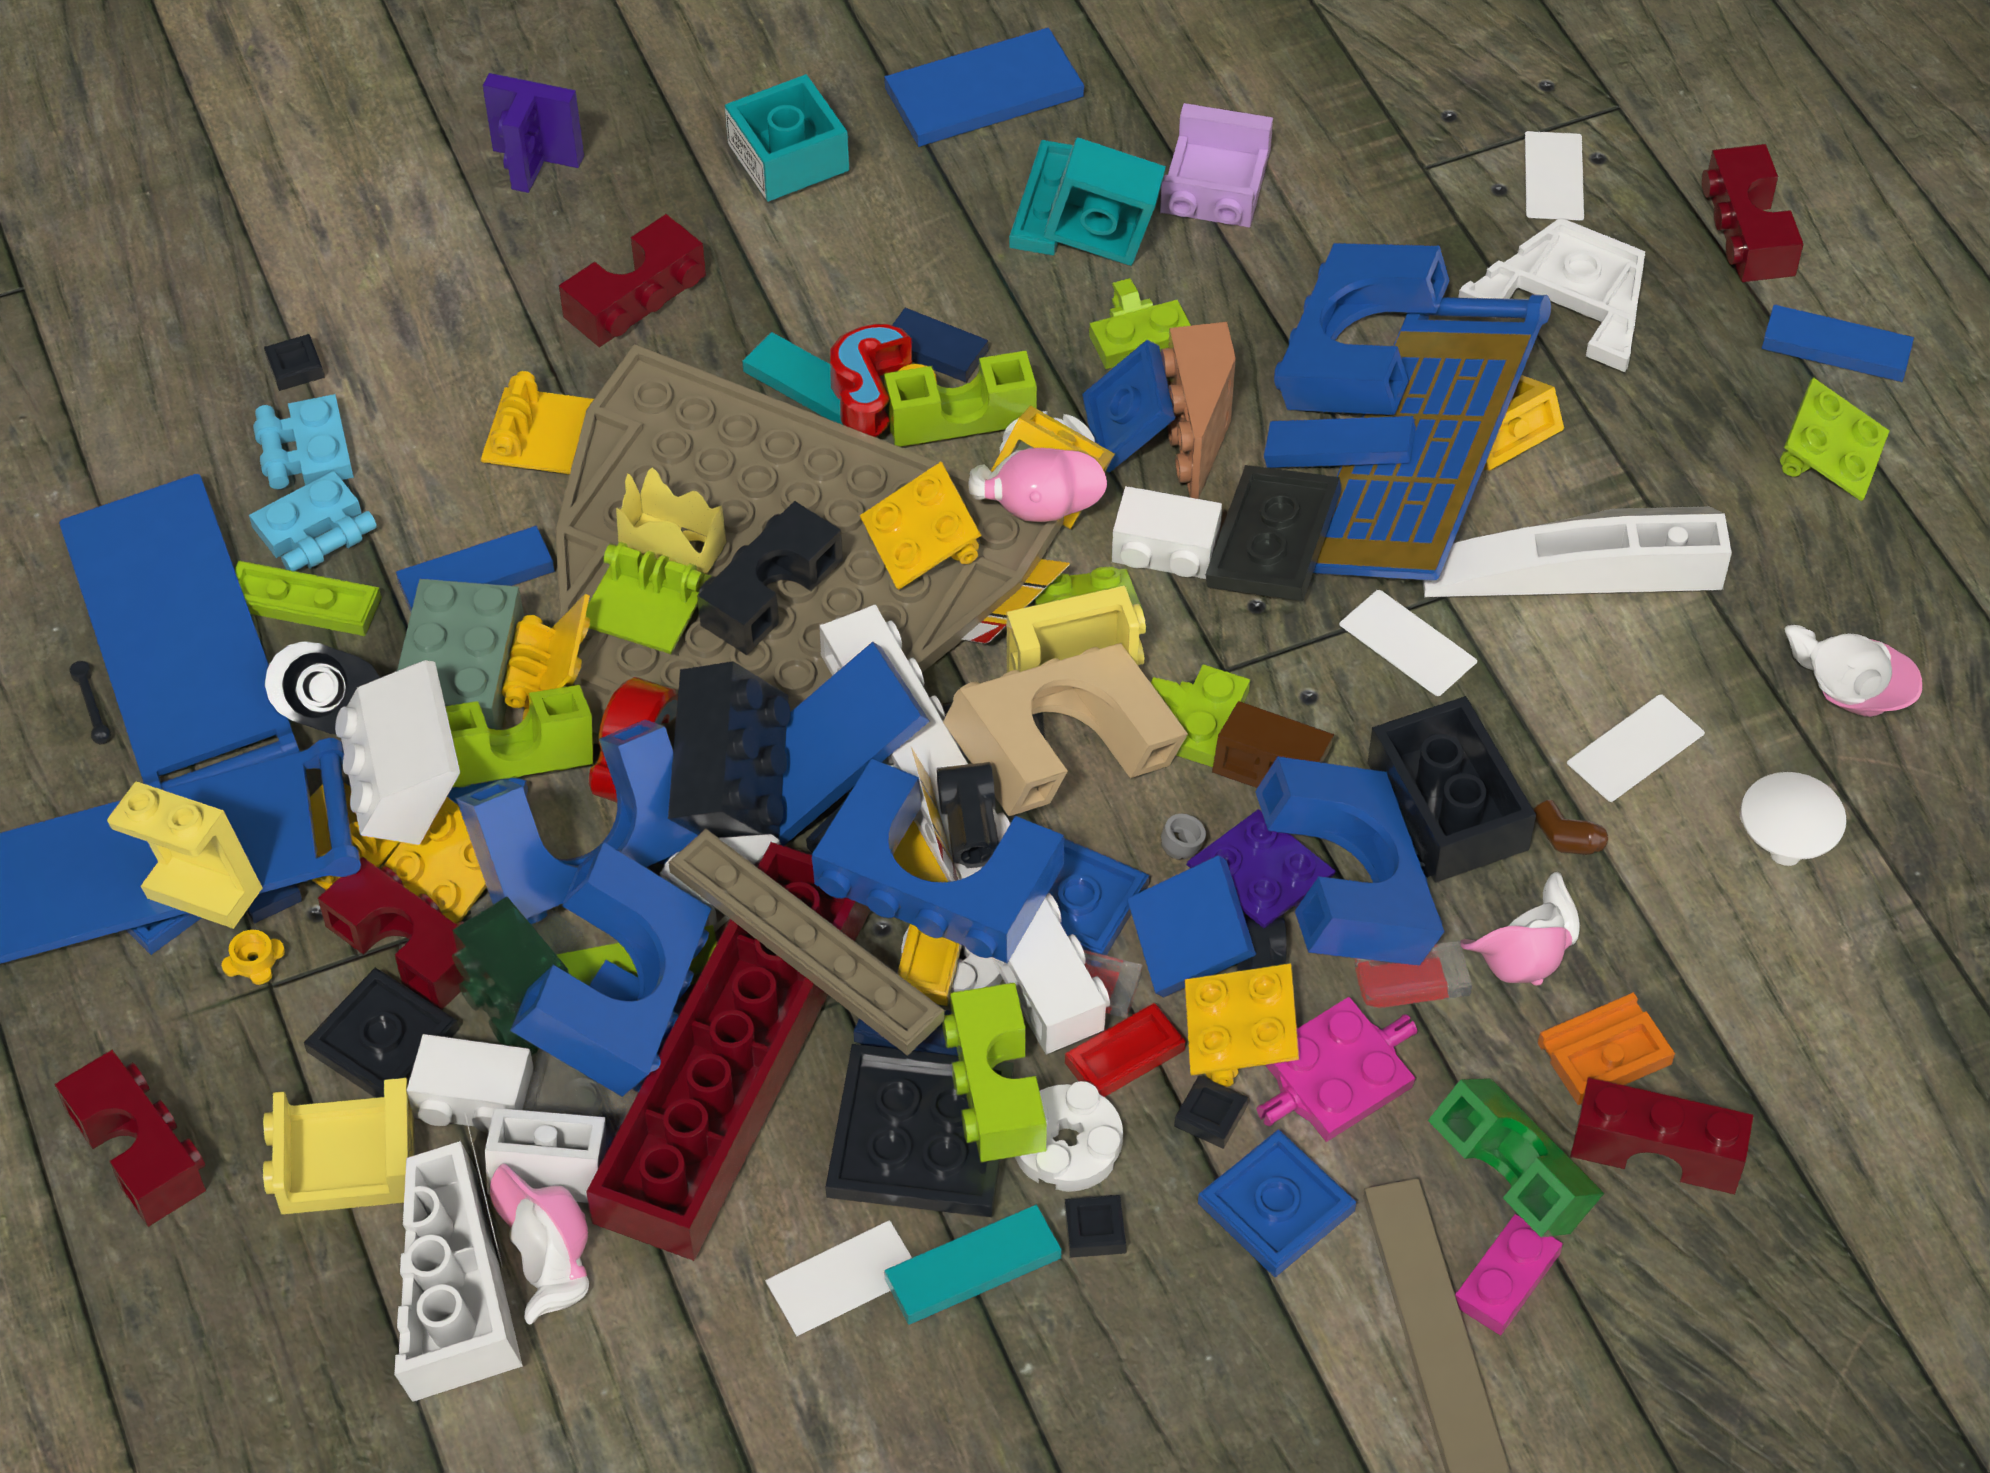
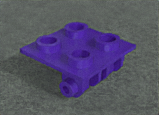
(1266, 866)

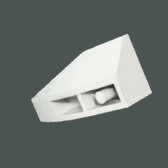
(1593, 555)

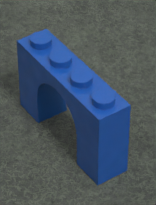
(1350, 286)
(1358, 811)
(511, 848)
(980, 911)
(662, 934)

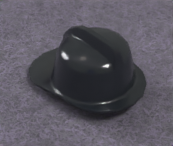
(314, 682)

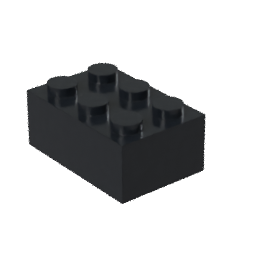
(728, 752)
(1452, 788)

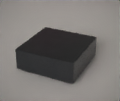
(294, 362)
(1211, 1111)
(1095, 1226)

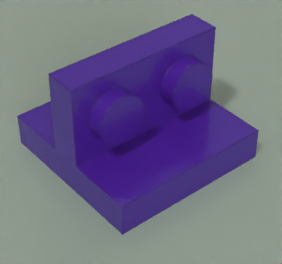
(532, 126)

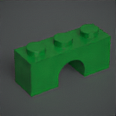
(1544, 1181)

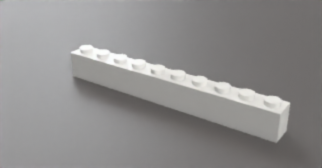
(1047, 964)

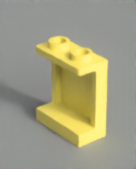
(1073, 626)
(197, 854)
(339, 1151)

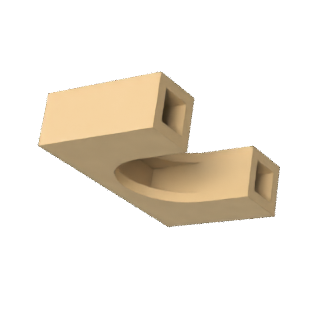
(1097, 687)

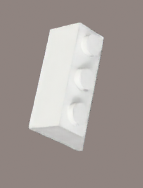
(398, 753)

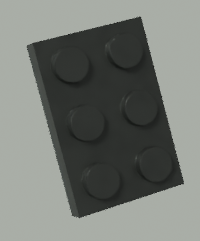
(1273, 532)

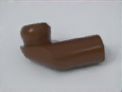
(1569, 834)

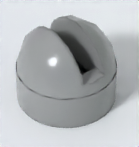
(1190, 833)

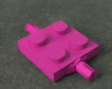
(1342, 1070)

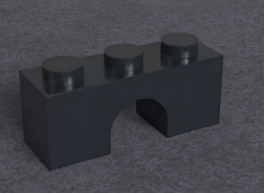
(791, 548)

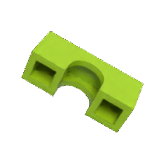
(990, 402)
(548, 739)
(1003, 1112)

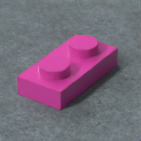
(1507, 1275)

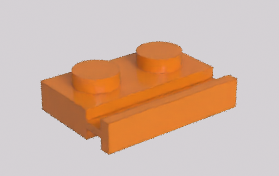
(1606, 1044)

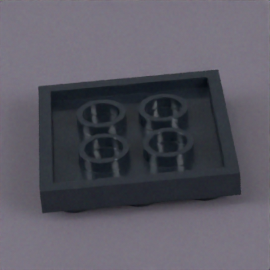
(905, 1136)

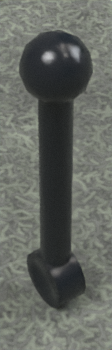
(81, 673)

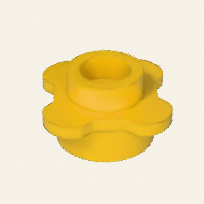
(250, 944)

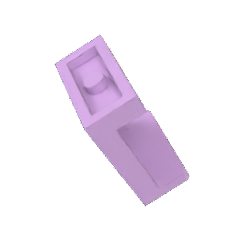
(1217, 165)

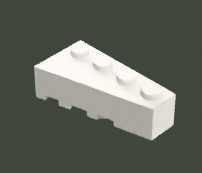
(453, 1293)

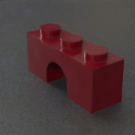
(1757, 240)
(609, 303)
(378, 906)
(111, 1102)
(1627, 1121)

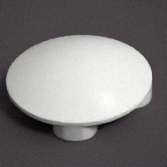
(1793, 816)

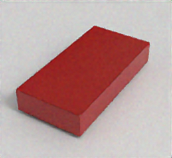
(1126, 1050)

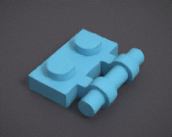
(318, 438)
(307, 513)

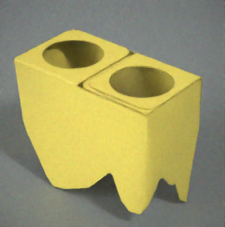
(657, 520)

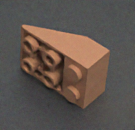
(1200, 386)

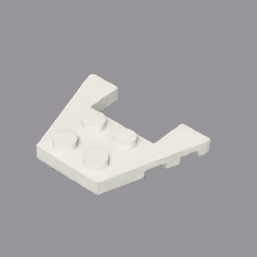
(1580, 273)

